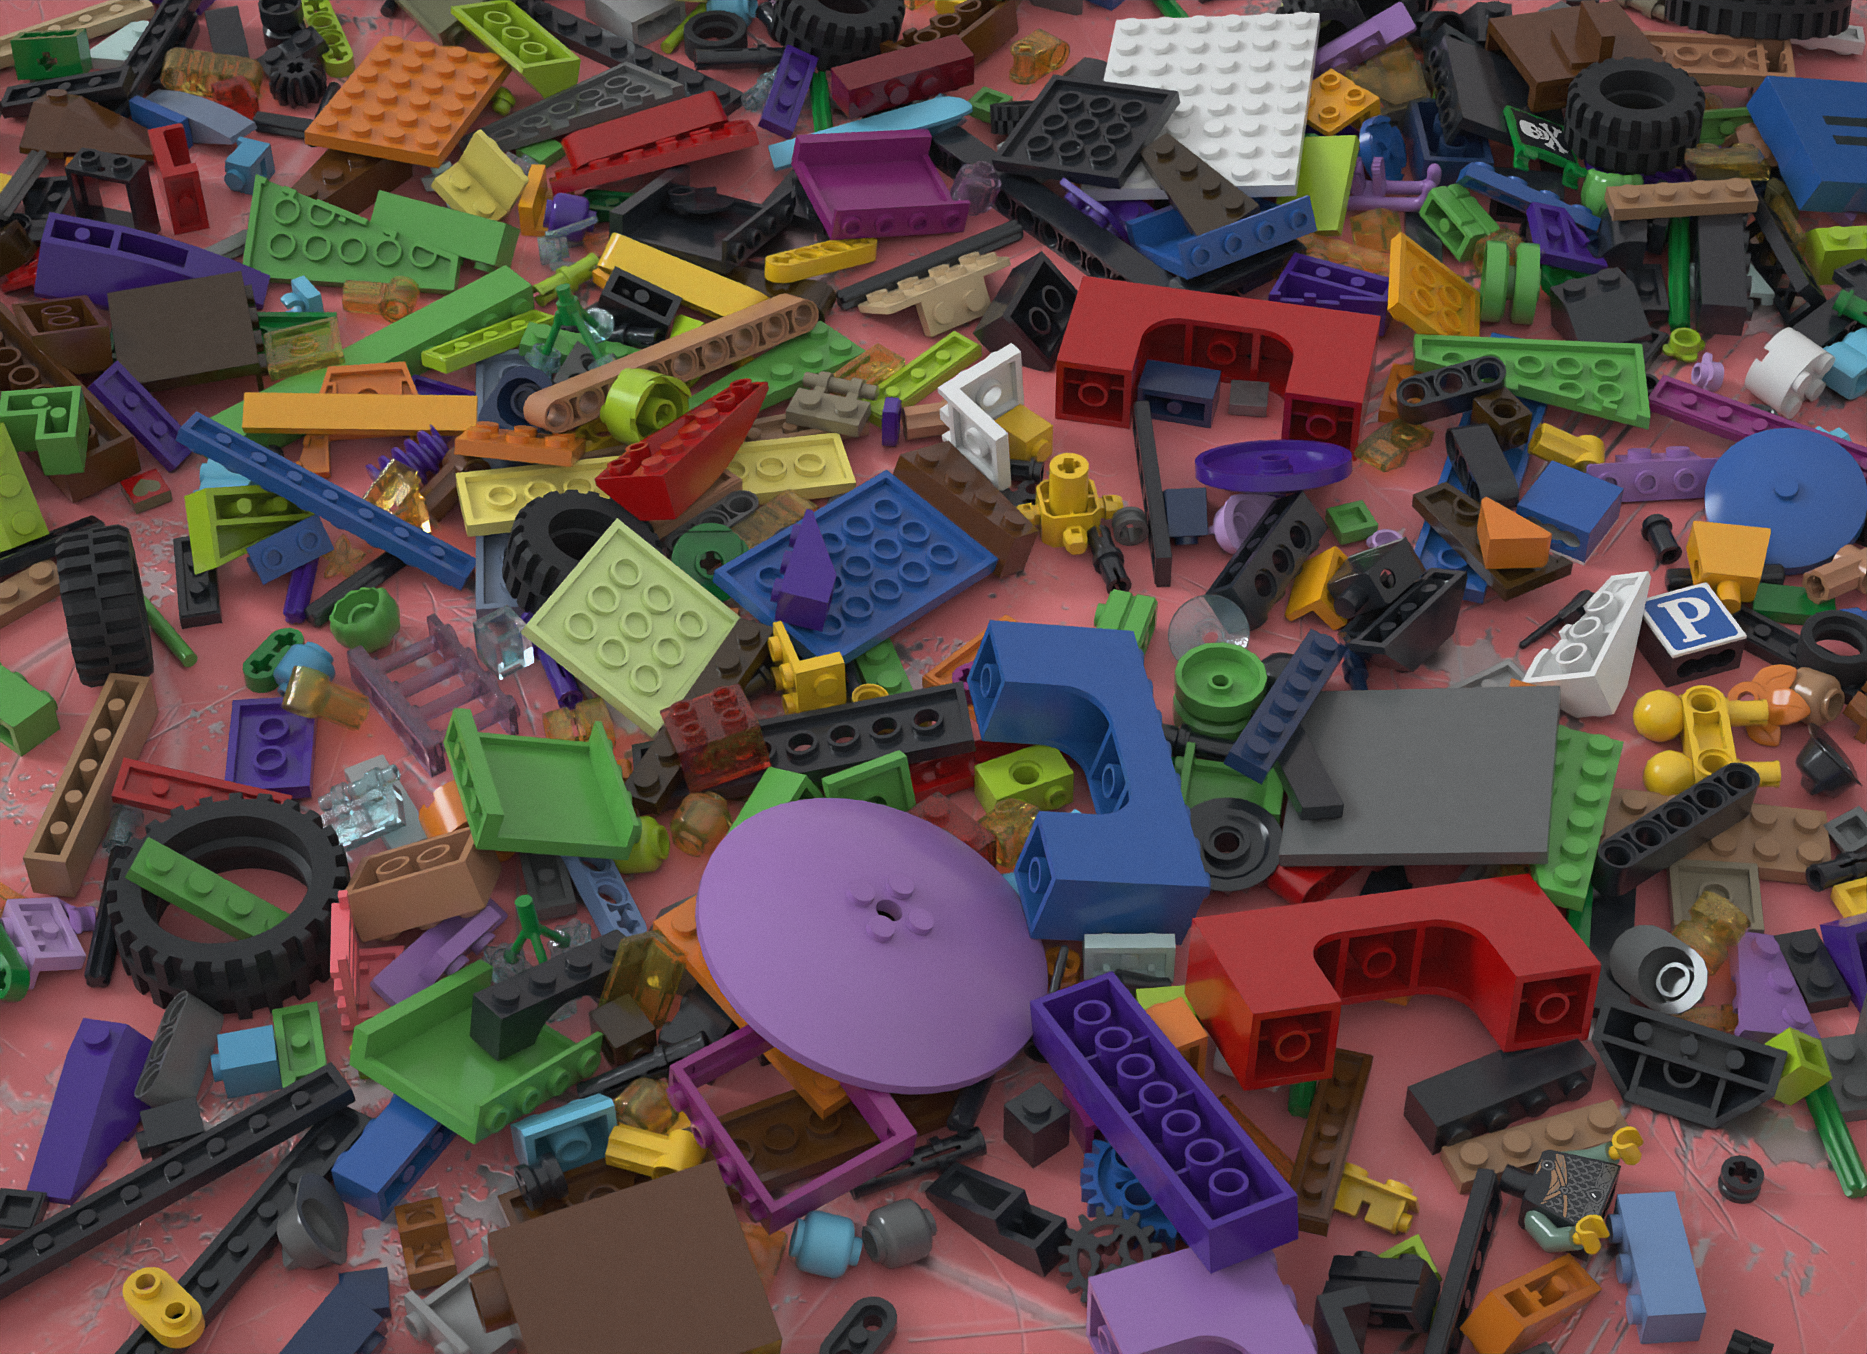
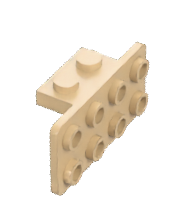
(945, 296)

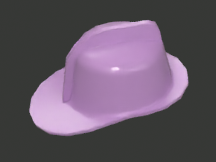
(1237, 519)

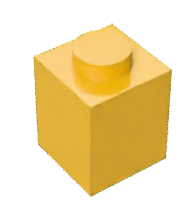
(1027, 434)

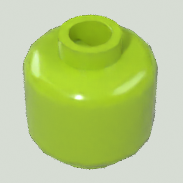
(649, 851)

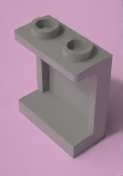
(450, 1319)

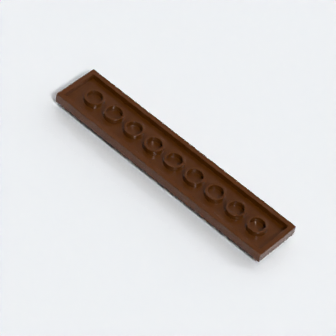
(777, 1138)

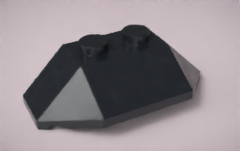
(1411, 625)
(1684, 1065)

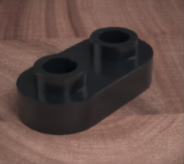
(851, 1333)

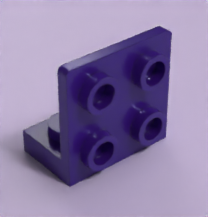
(1107, 214)

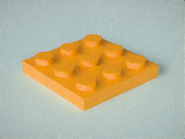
(1429, 294)

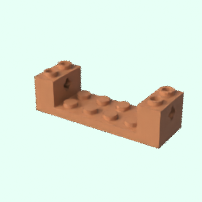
(1725, 59)

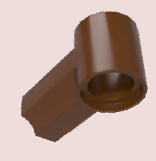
(441, 490)

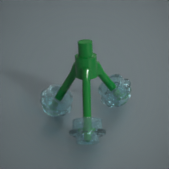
(593, 324)

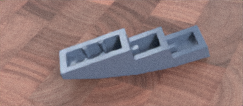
(207, 119)

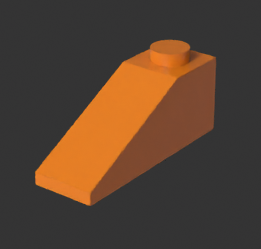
(1529, 1306)

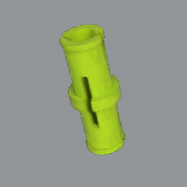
(574, 275)

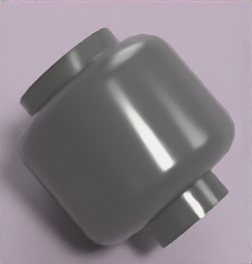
(899, 1233)

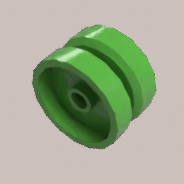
(1513, 282)
(1218, 689)

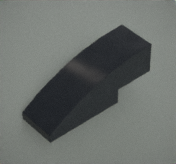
(1000, 1217)

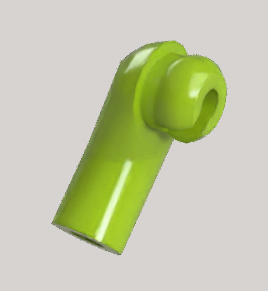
(503, 101)

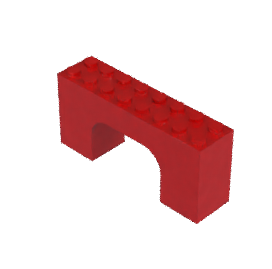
(1314, 361)
(1278, 975)

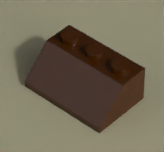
(69, 332)

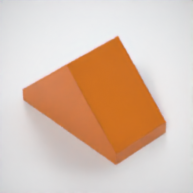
(1510, 539)

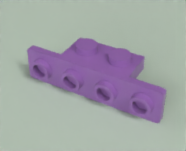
(1364, 40)
(1657, 475)
(437, 954)

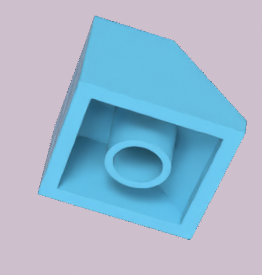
(570, 1132)

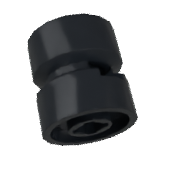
(280, 20)
(1429, 22)

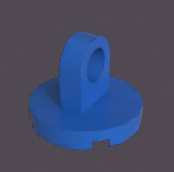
(1382, 140)

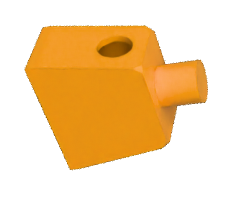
(1728, 560)

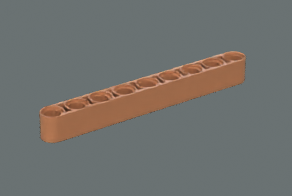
(679, 357)

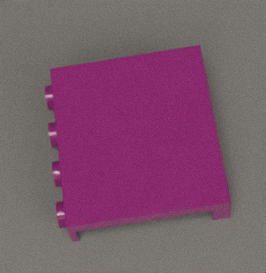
(876, 184)

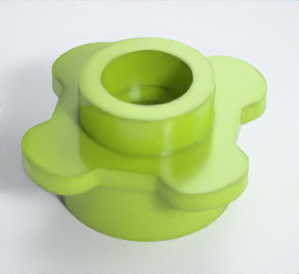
(1684, 345)

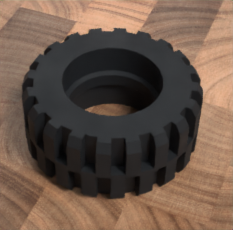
(837, 29)
(1633, 115)
(554, 537)
(104, 604)

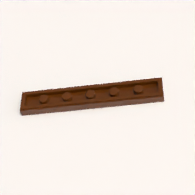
(1328, 1140)

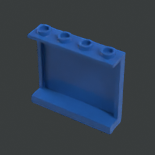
(1168, 243)

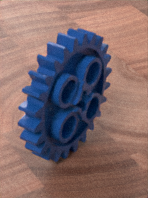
(1110, 1183)

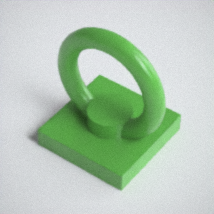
(876, 781)

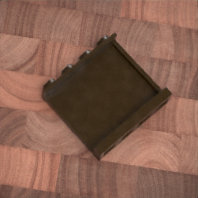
(188, 332)

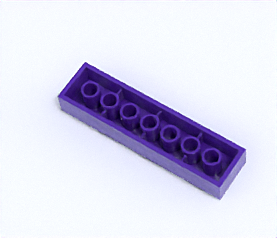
(1164, 1122)

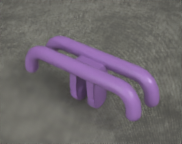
(1371, 193)

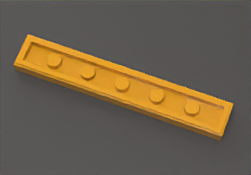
(357, 413)

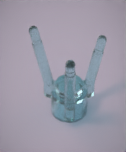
(555, 248)

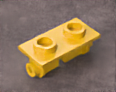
(1387, 1201)

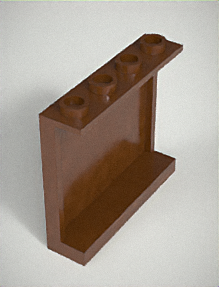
(1535, 55)

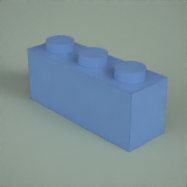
(1656, 1267)

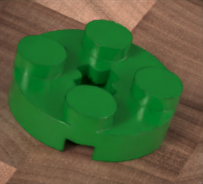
(704, 539)

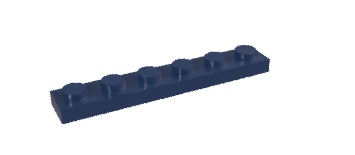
(1285, 706)

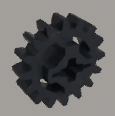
(1094, 1247)

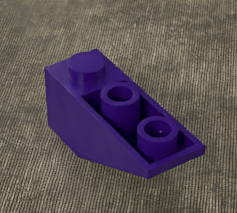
(808, 579)

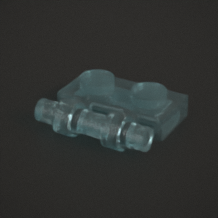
(369, 815)

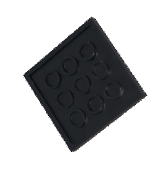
(1086, 131)

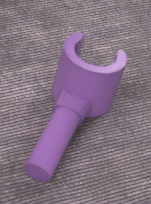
(80, 917)

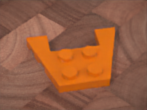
(355, 379)

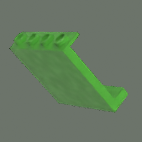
(542, 792)
(429, 1059)

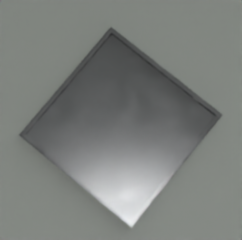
(1431, 777)

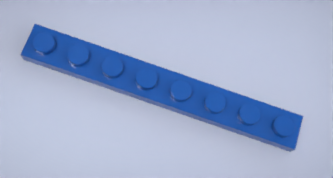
(327, 500)

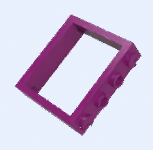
(739, 1047)

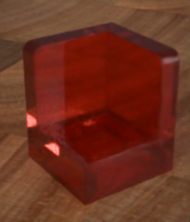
(236, 95)

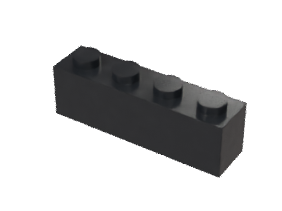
(1497, 1092)

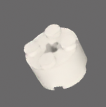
(1789, 372)

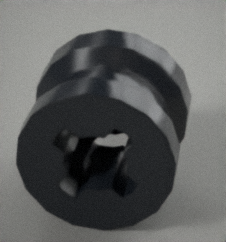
(541, 1181)

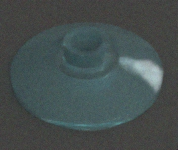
(1207, 615)

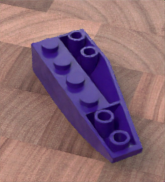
(103, 258)

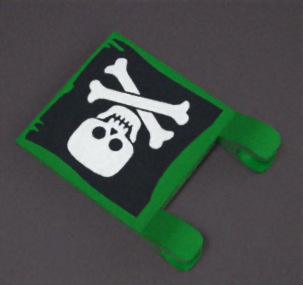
(1543, 140)

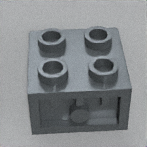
(1848, 1067)

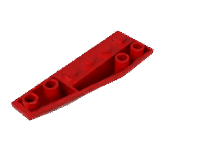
(684, 457)

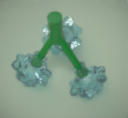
(510, 958)

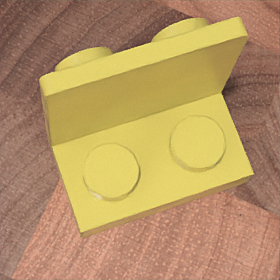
(482, 180)

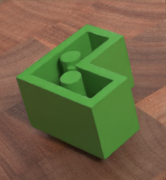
(50, 422)

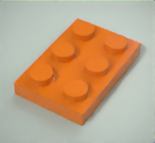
(520, 444)

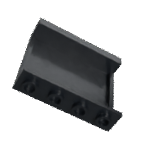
(1474, 90)
(707, 240)

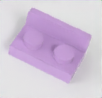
(42, 935)

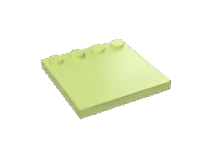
(631, 626)

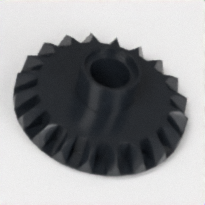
(1237, 828)

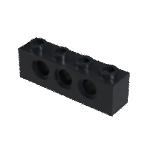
(1271, 557)

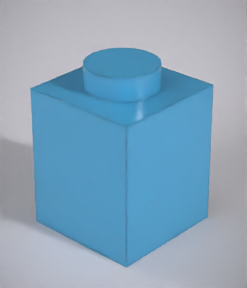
(247, 1062)

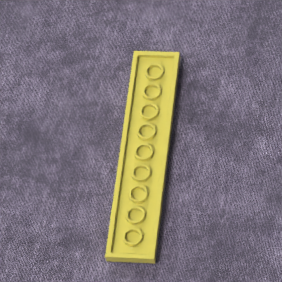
(807, 464)

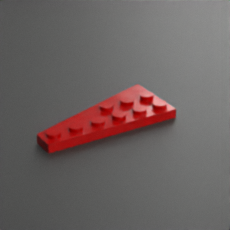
(666, 154)

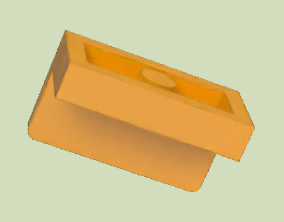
(533, 202)
(1311, 590)

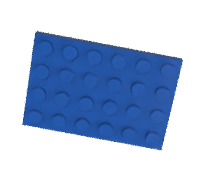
(890, 563)

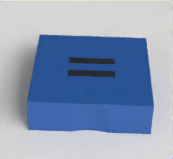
(1817, 139)

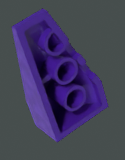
(90, 1108)

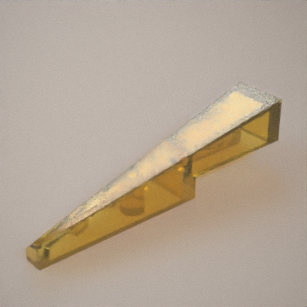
(1393, 74)

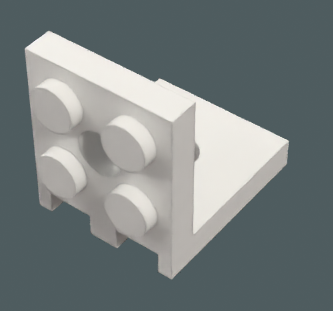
(974, 402)

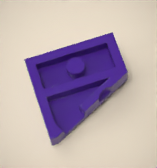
(1561, 240)

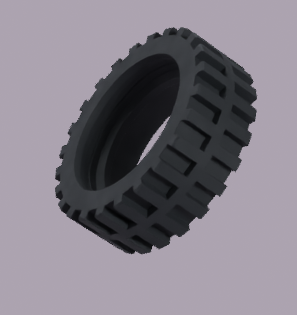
(1762, 17)
(248, 971)

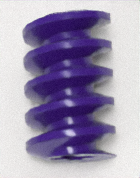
(419, 457)

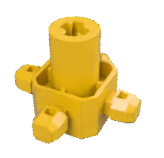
(1069, 504)

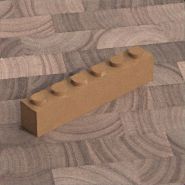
(83, 799)

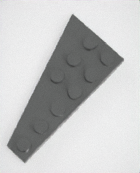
(593, 101)

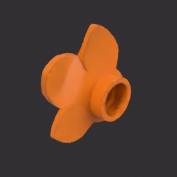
(1784, 704)

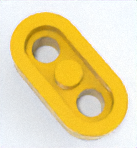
(160, 1303)

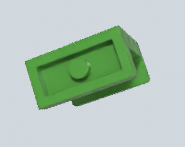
(1212, 779)

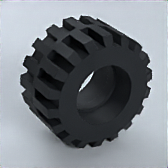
(1342, 13)

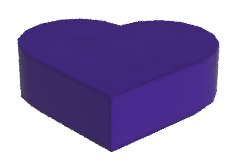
(891, 421)

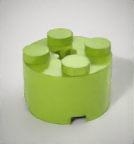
(643, 404)

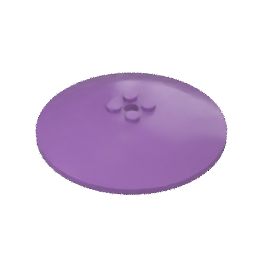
(848, 991)

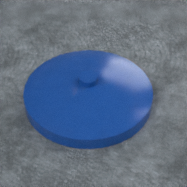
(1798, 488)

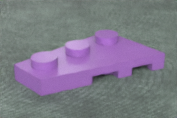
(1766, 991)

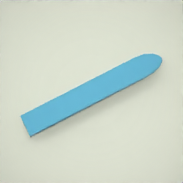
(915, 116)

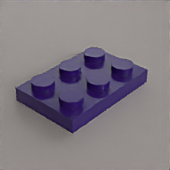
(271, 747)

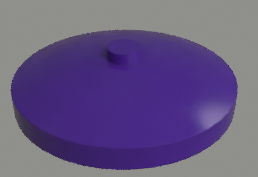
(1273, 466)

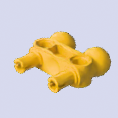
(1704, 724)

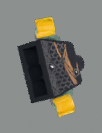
(1571, 1193)

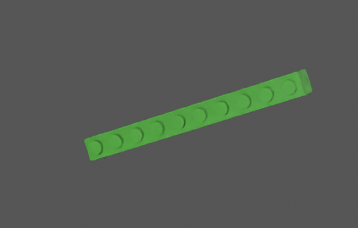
(464, 311)

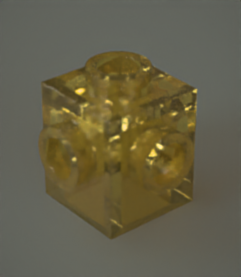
(1011, 825)

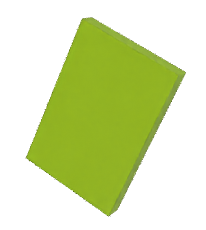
(1327, 178)

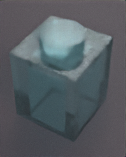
(501, 643)

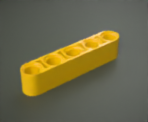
(698, 287)

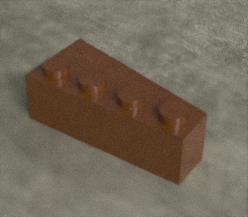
(970, 501)

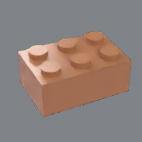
(421, 885)

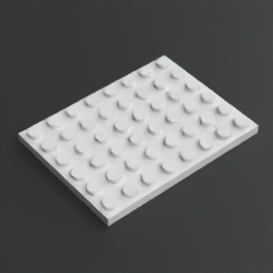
(1239, 92)

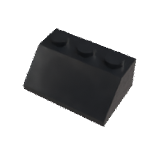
(1030, 313)

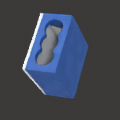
(1572, 508)

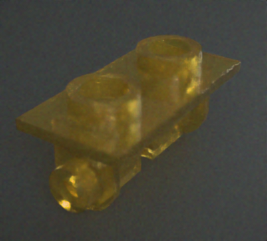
(393, 486)

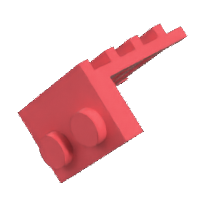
(355, 967)

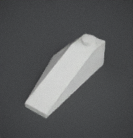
(1597, 651)

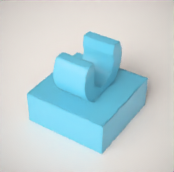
(303, 298)

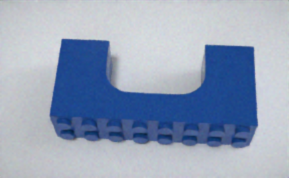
(1090, 697)

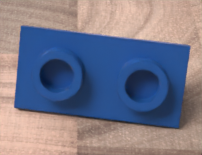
(289, 549)

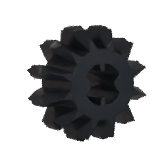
(297, 81)

